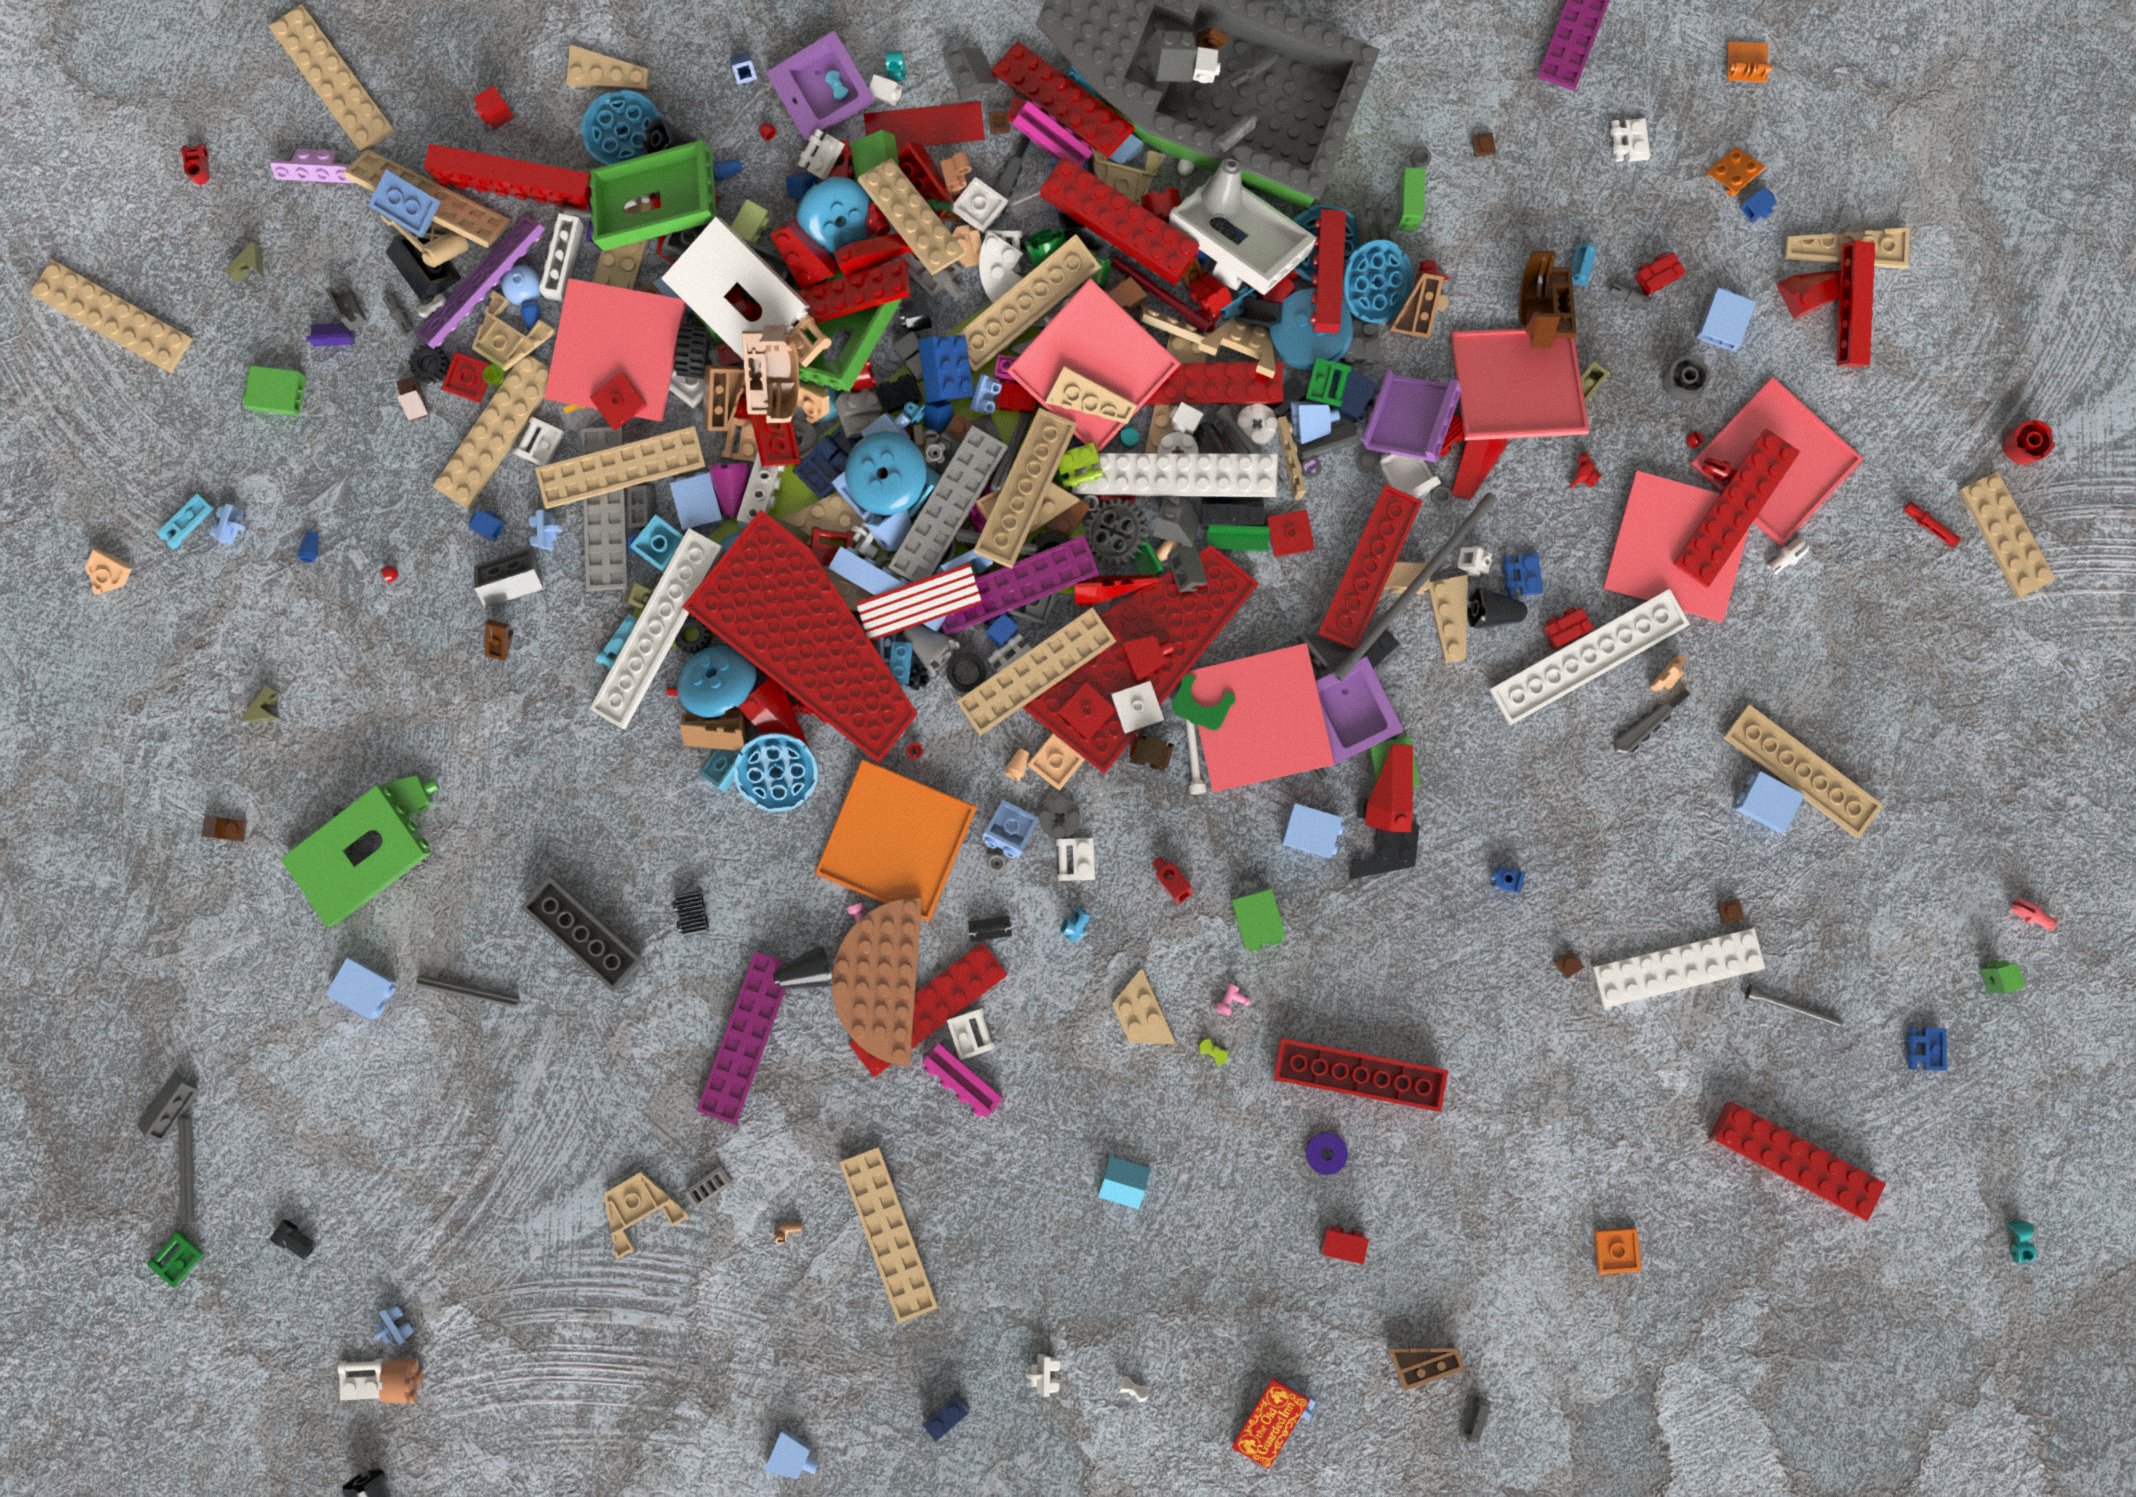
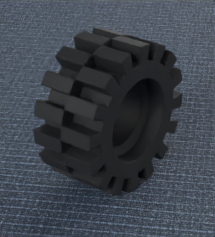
(437, 372)
(700, 643)

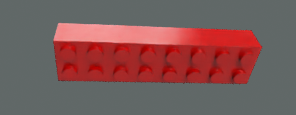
(508, 177)
(1119, 220)
(1359, 1074)
(1797, 1161)

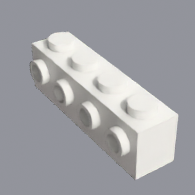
(561, 257)
(759, 492)

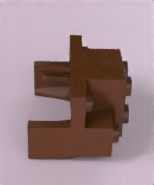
(1546, 313)

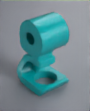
(894, 65)
(1129, 437)
(2022, 1250)

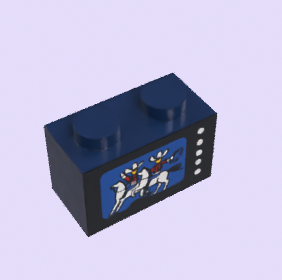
(945, 1416)

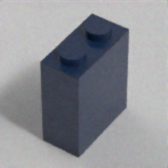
(1356, 394)

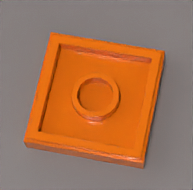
(1617, 1250)

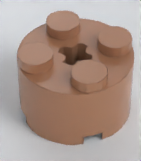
(400, 1381)

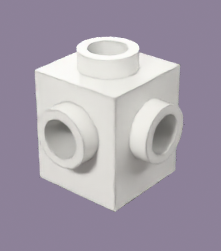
(1474, 560)

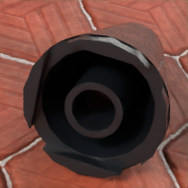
(663, 136)
(1211, 441)
(1494, 609)
(805, 971)
(368, 1486)

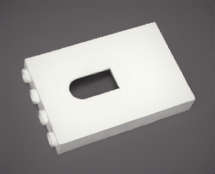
(1265, 256)
(714, 266)

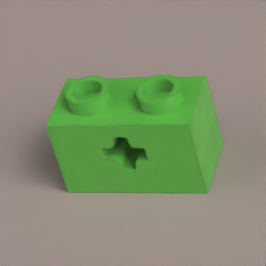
(2002, 977)

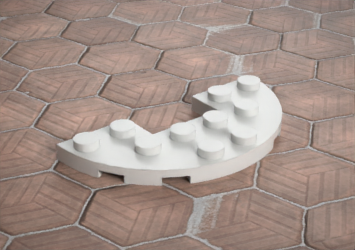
(996, 268)

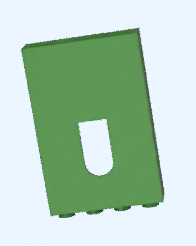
(685, 188)
(867, 329)
(328, 875)

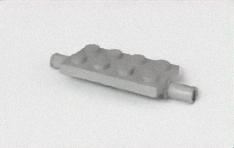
(931, 283)

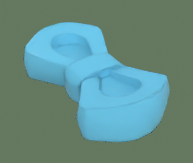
(839, 91)

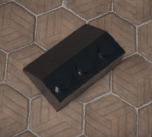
(1089, 238)
(422, 278)
(1231, 511)

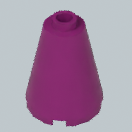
(730, 486)

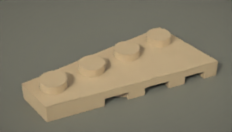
(600, 71)
(1171, 325)
(1085, 395)
(1292, 464)
(1449, 609)

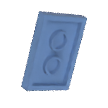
(404, 203)

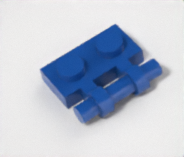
(1529, 574)
(1933, 1048)

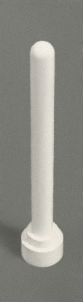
(1197, 785)

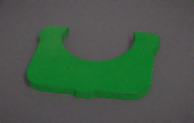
(1207, 717)

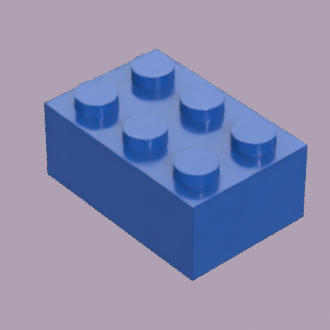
(945, 368)

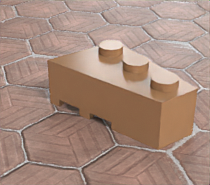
(1128, 295)
(1420, 307)
(721, 394)
(717, 732)
(1424, 1365)

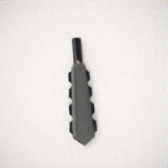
(1007, 179)
(1640, 731)

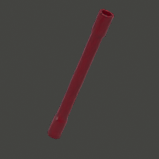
(1195, 317)

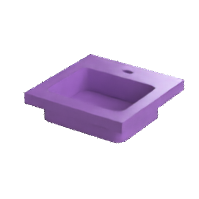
(804, 79)
(1356, 711)

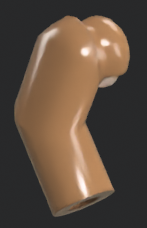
(784, 1231)

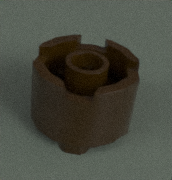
(1151, 751)

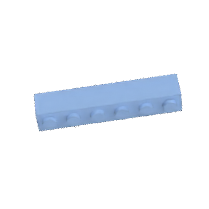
(870, 577)

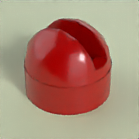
(767, 131)
(1691, 441)
(389, 573)
(917, 749)

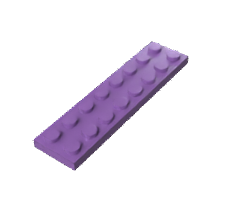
(480, 281)

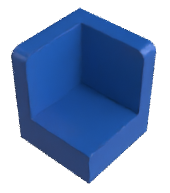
(799, 184)
(937, 415)

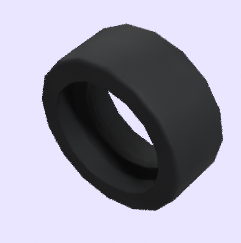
(966, 657)

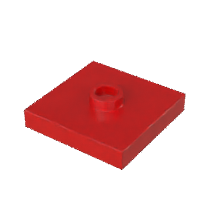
(466, 378)
(618, 401)
(1290, 533)
(1087, 711)

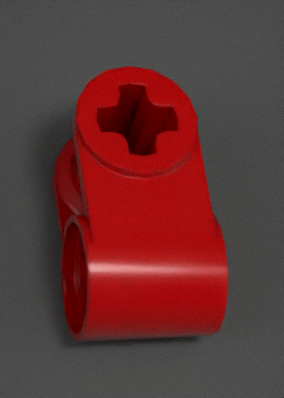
(196, 159)

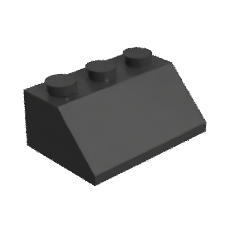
(507, 578)

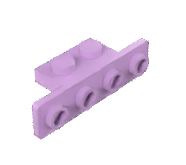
(311, 166)

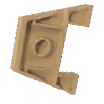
(1127, 180)
(1246, 339)
(503, 343)
(634, 1201)

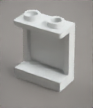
(1407, 474)

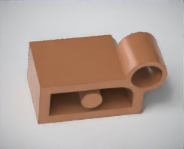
(953, 173)

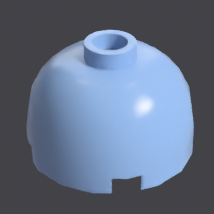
(521, 285)

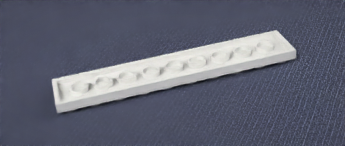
(1183, 475)
(655, 629)
(1589, 657)

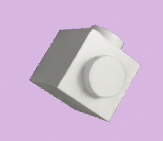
(1206, 65)
(885, 90)
(1185, 419)

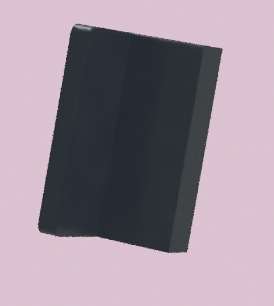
(1260, 312)
(1292, 392)

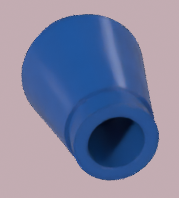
(726, 168)
(530, 314)
(309, 547)

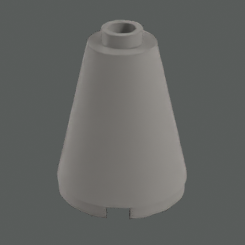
(1224, 189)
(931, 647)

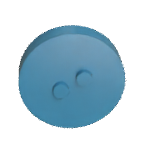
(1295, 336)

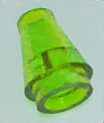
(493, 375)

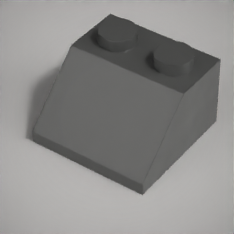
(1172, 55)
(969, 72)
(1177, 521)

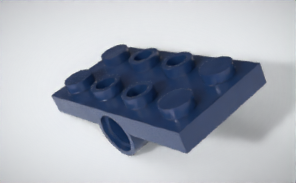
(826, 462)

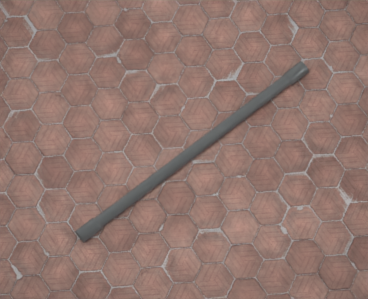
(1349, 663)

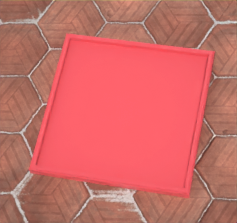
(610, 333)
(1101, 344)
(1517, 388)
(1812, 476)
(1652, 534)
(1273, 724)

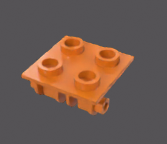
(1748, 62)
(1736, 170)

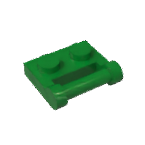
(1321, 382)
(180, 1263)

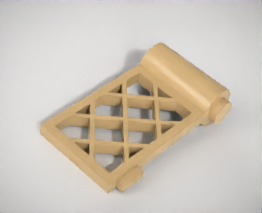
(439, 248)

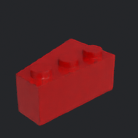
(803, 255)

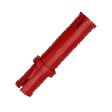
(1926, 520)

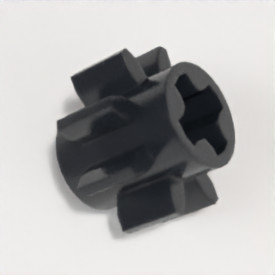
(918, 677)

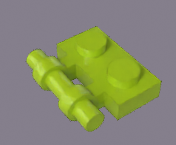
(1079, 459)

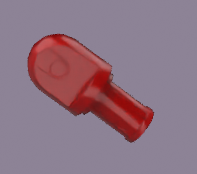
(1719, 469)

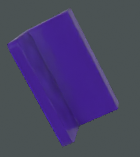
(330, 335)

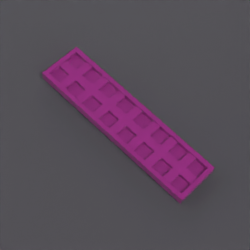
(1572, 42)
(1026, 583)
(743, 1041)

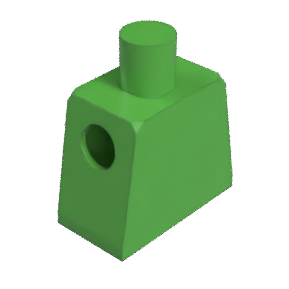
(414, 793)

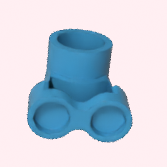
(1074, 927)

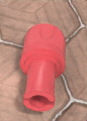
(2032, 914)

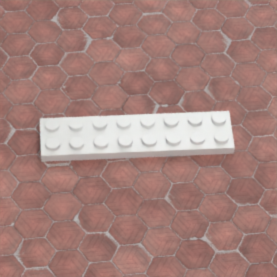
(1678, 968)

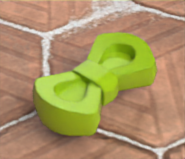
(1207, 1047)

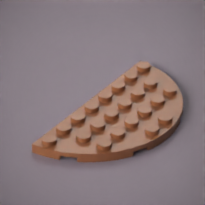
(877, 980)

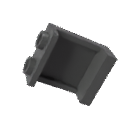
(1322, 649)

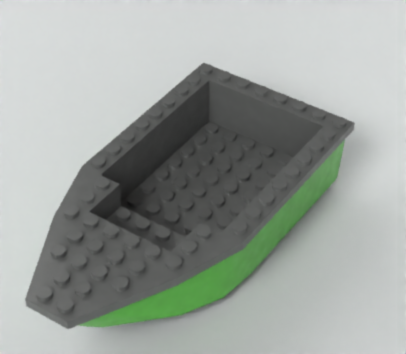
(1298, 101)

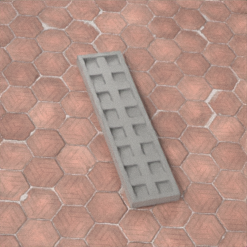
(948, 506)
(605, 522)

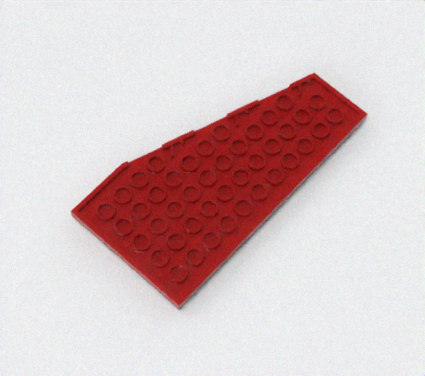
(1158, 610)
(792, 623)

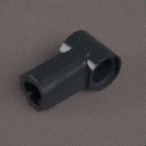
(289, 1237)

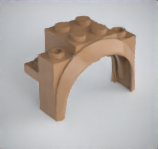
(773, 365)

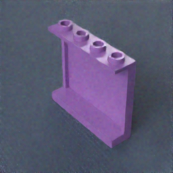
(1411, 416)

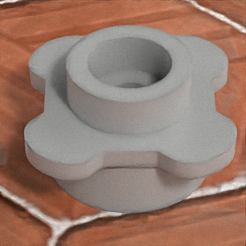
(939, 457)
(996, 858)

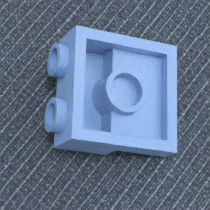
(1010, 829)

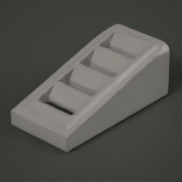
(692, 1198)

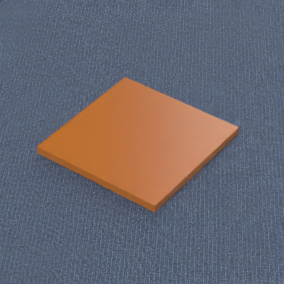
(895, 838)

